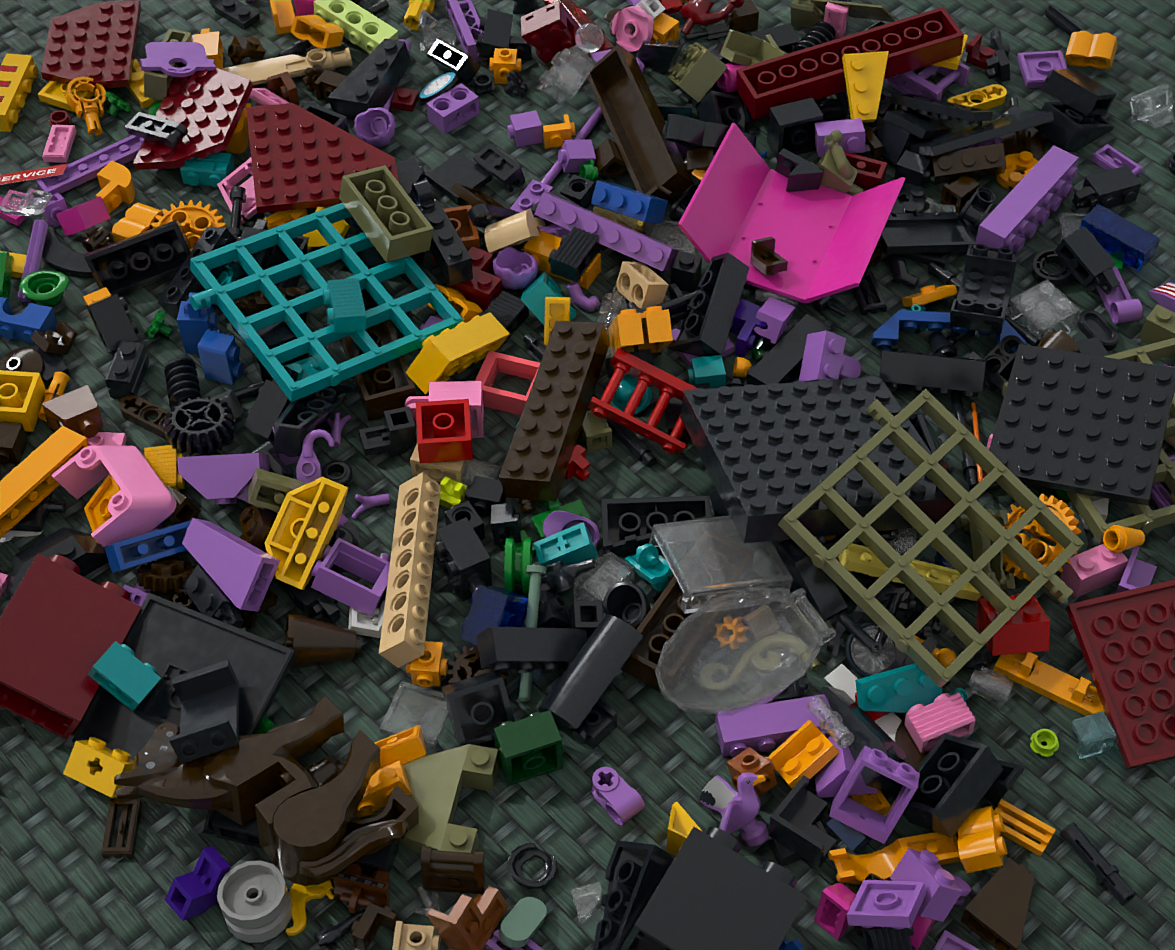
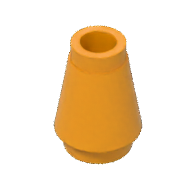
(1122, 538)

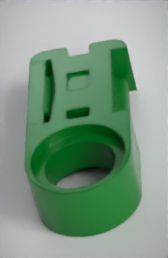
(5, 274)

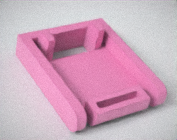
(249, 207)

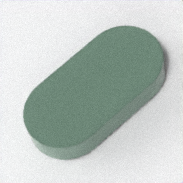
(522, 922)

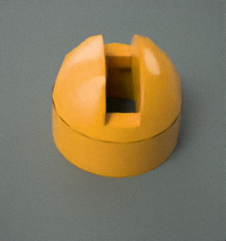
(741, 367)

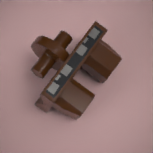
(360, 890)

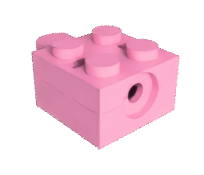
(452, 391)

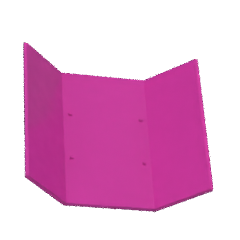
(818, 231)

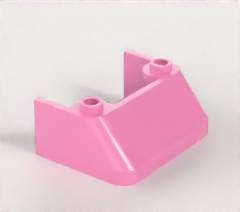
(140, 502)

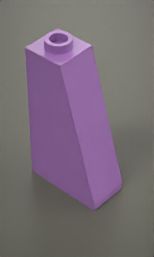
(232, 563)

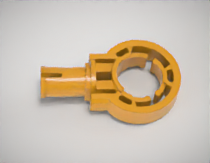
(89, 108)

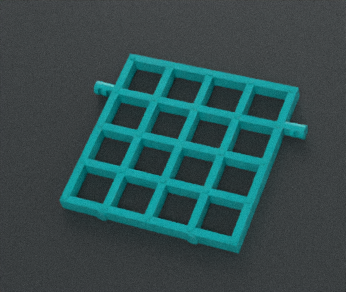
(290, 310)

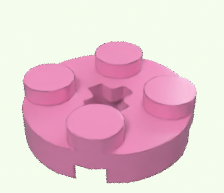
(643, 27)

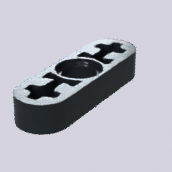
(486, 214)

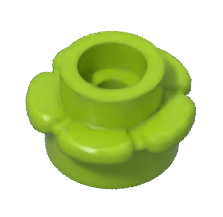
(1045, 736)

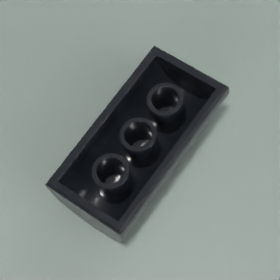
(140, 258)
(591, 672)

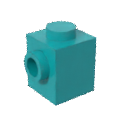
(707, 370)

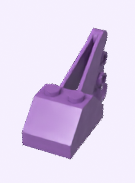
(230, 475)

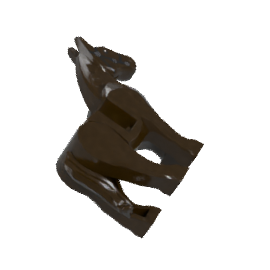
(297, 821)

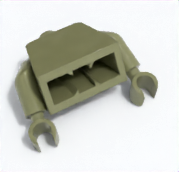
(837, 169)

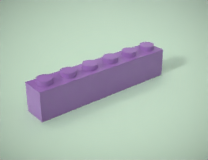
(610, 233)

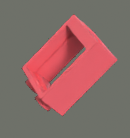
(511, 365)

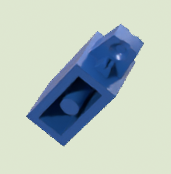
(194, 324)

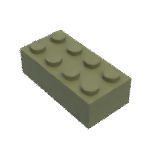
(386, 213)

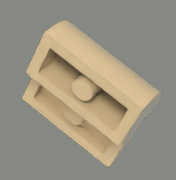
(512, 231)

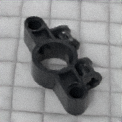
(697, 133)

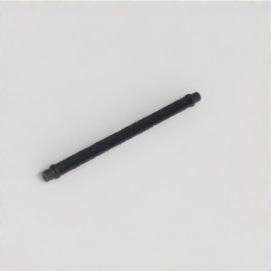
(624, 434)

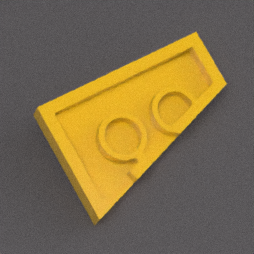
(864, 83)

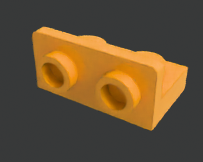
(803, 754)
(380, 788)

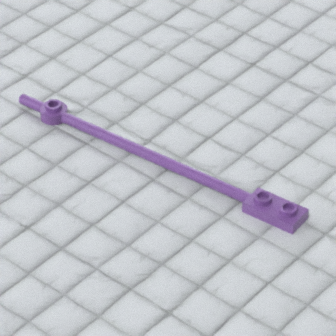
(535, 189)

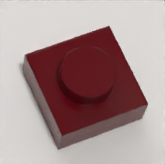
(405, 99)

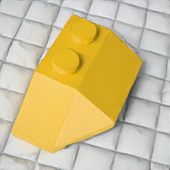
(305, 529)

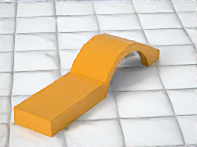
(856, 868)

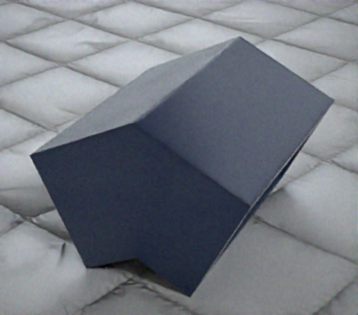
(852, 838)

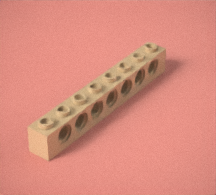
(410, 571)

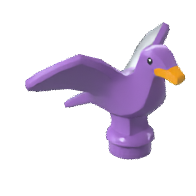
(737, 808)

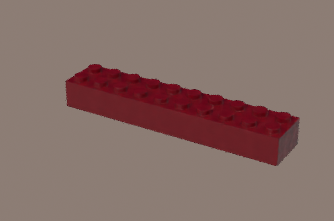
(820, 70)

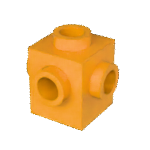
(504, 61)
(430, 667)

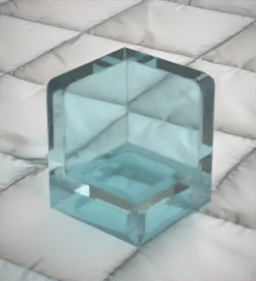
(1094, 734)

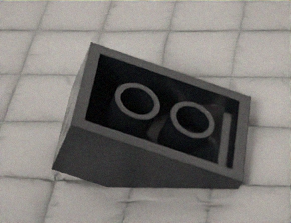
(1071, 128)

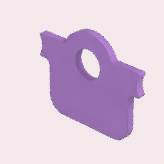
(161, 54)

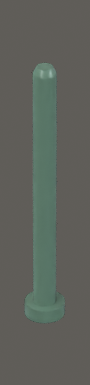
(535, 572)

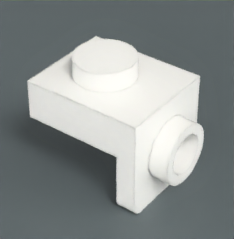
(365, 624)

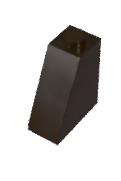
(1001, 907)

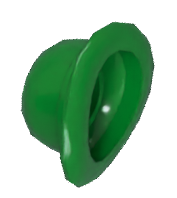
(44, 287)

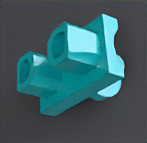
(651, 566)

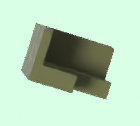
(747, 49)

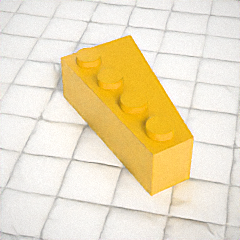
(456, 350)

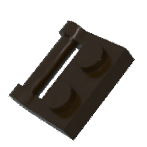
(453, 871)

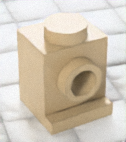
(406, 932)

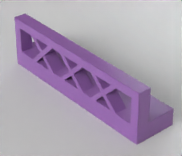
(461, 27)

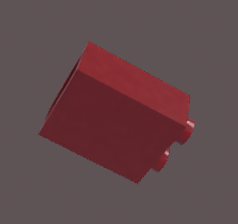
(54, 637)

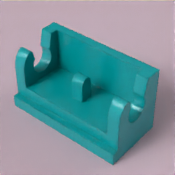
(567, 545)

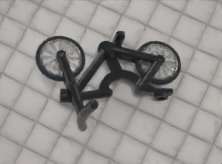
(868, 645)

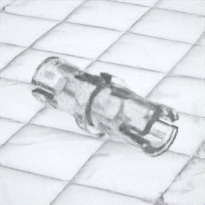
(830, 722)

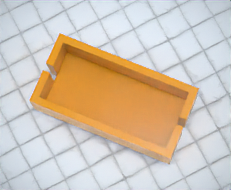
(644, 329)

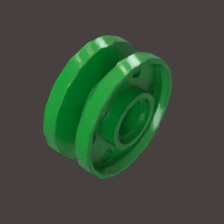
(516, 564)

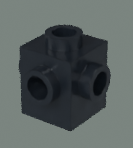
(552, 611)

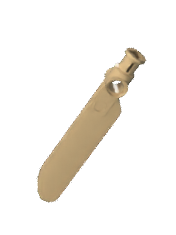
(294, 64)

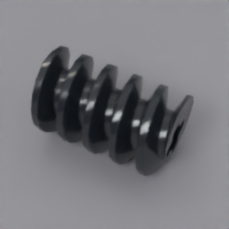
(819, 34)
(181, 381)

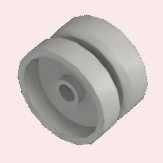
(255, 901)

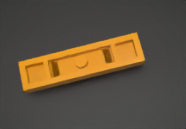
(1050, 682)

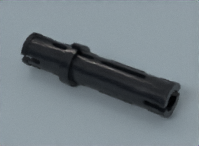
(1121, 890)

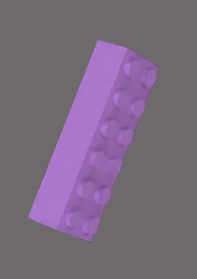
(1030, 201)

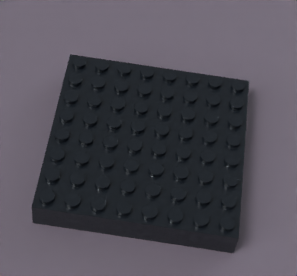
(784, 439)

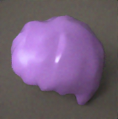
(375, 126)
(515, 268)

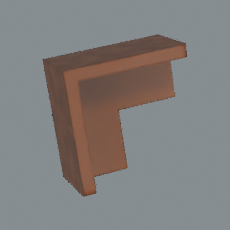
(470, 920)

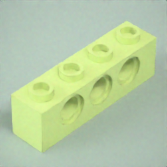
(358, 24)

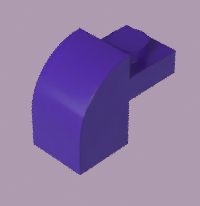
(743, 326)
(198, 890)

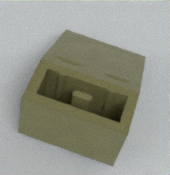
(697, 71)

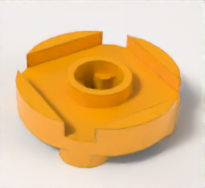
(1014, 165)

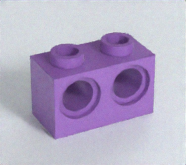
(453, 108)

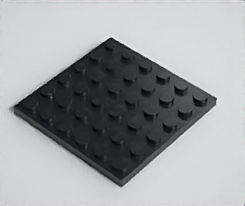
(1084, 423)

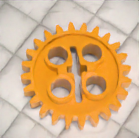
(193, 218)
(1035, 545)

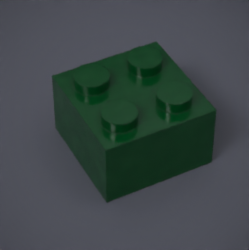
(528, 747)

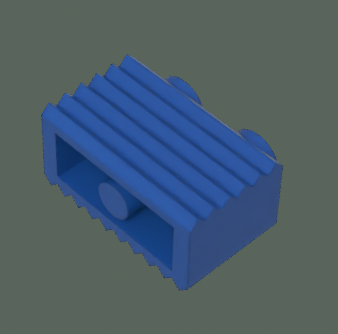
(220, 357)

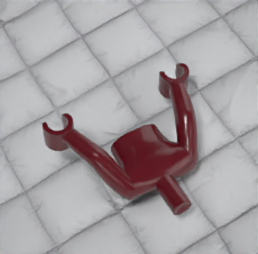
(698, 13)

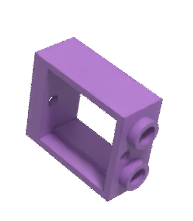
(344, 589)
(863, 818)

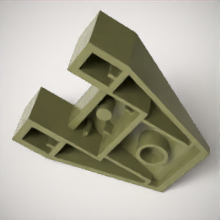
(436, 789)

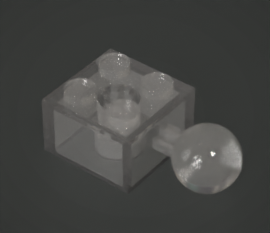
(571, 65)

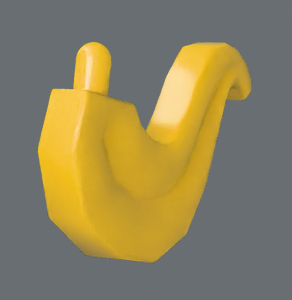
(300, 896)

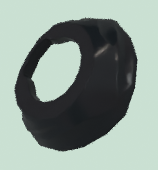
(525, 853)

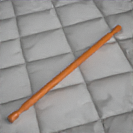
(976, 434)

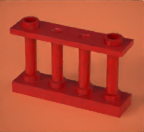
(647, 375)

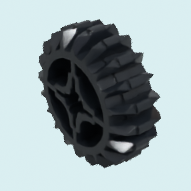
(199, 425)

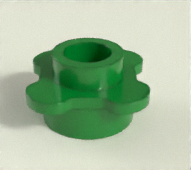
(589, 171)

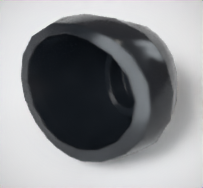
(627, 603)

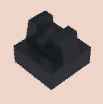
(998, 66)

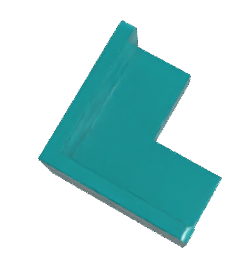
(535, 295)

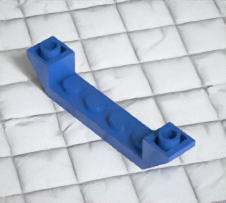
(935, 321)

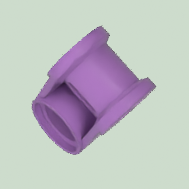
(617, 799)

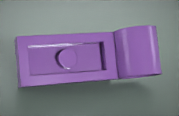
(1120, 304)

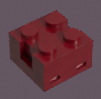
(549, 30)

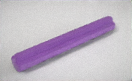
(34, 252)

